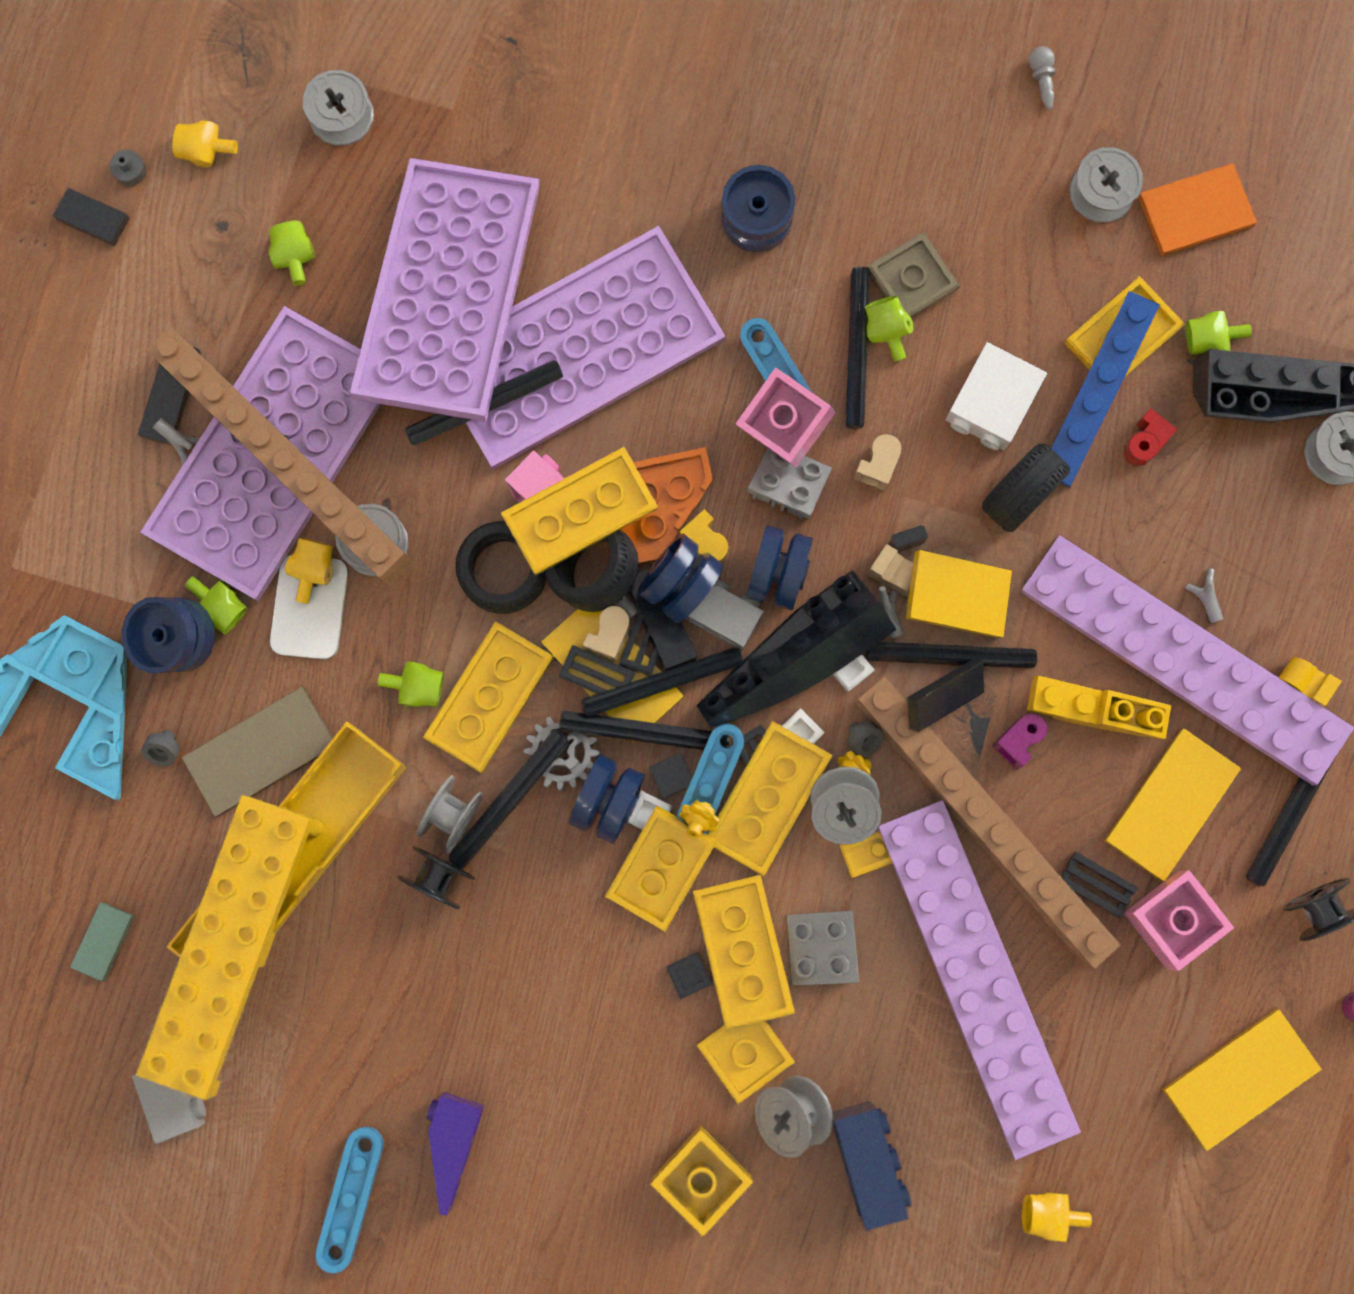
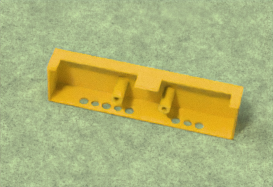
(340, 794)
(225, 948)

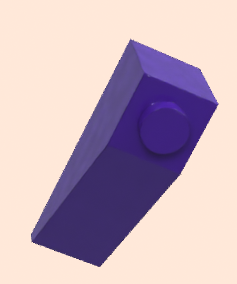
(451, 1139)

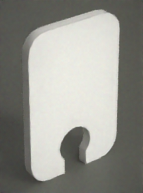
(309, 628)

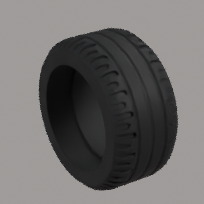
(1025, 487)
(465, 560)
(609, 588)

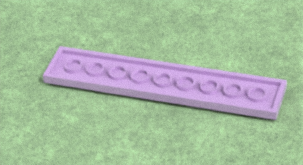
(1188, 661)
(978, 980)

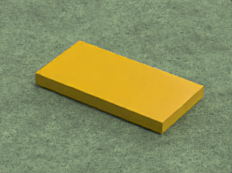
(579, 510)
(574, 632)
(488, 697)
(768, 798)
(1172, 804)
(743, 952)
(1241, 1079)

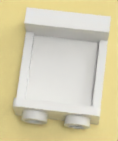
(995, 397)

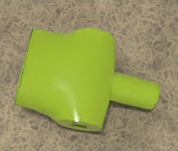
(290, 249)
(888, 324)
(1213, 333)
(219, 602)
(416, 685)

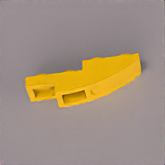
(1099, 708)

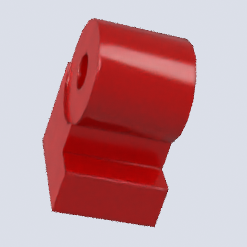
(1149, 442)

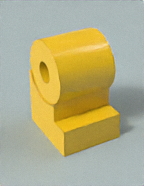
(708, 541)
(1310, 680)

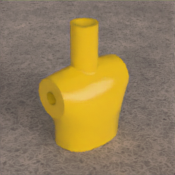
(200, 142)
(311, 565)
(1050, 1217)

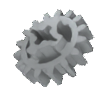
(575, 741)

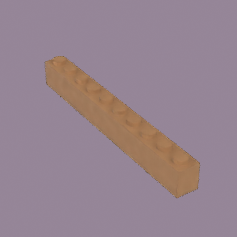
(280, 456)
(989, 827)

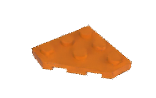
(677, 487)

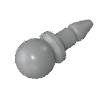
(1041, 62)

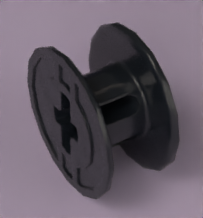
(436, 878)
(1323, 909)

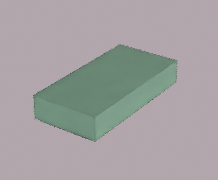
(102, 941)

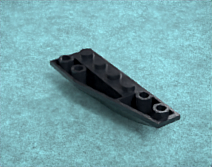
(1270, 386)
(802, 651)

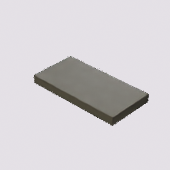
(258, 751)

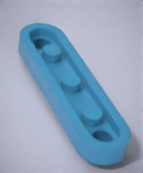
(769, 352)
(714, 768)
(349, 1199)

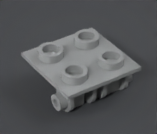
(787, 485)
(822, 948)

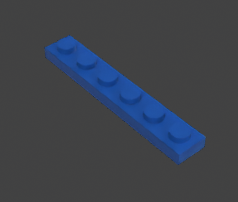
(1103, 381)

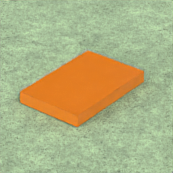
(1197, 209)

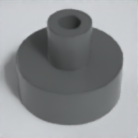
(127, 168)
(865, 738)
(161, 748)

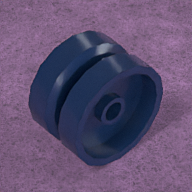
(757, 208)
(780, 568)
(680, 578)
(167, 635)
(609, 800)

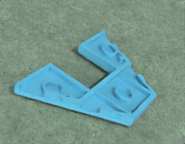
(93, 673)

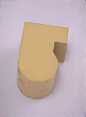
(883, 457)
(892, 570)
(612, 634)

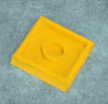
(745, 1057)

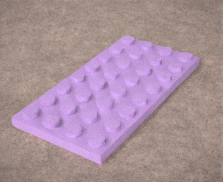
(446, 290)
(608, 331)
(224, 502)

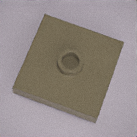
(914, 274)

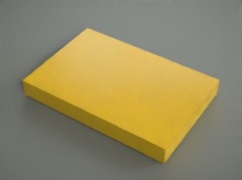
(1090, 336)
(958, 594)
(660, 869)

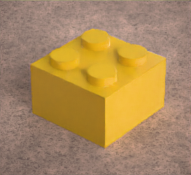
(701, 1180)

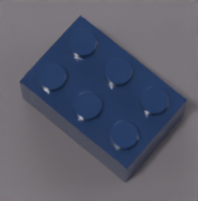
(871, 1165)

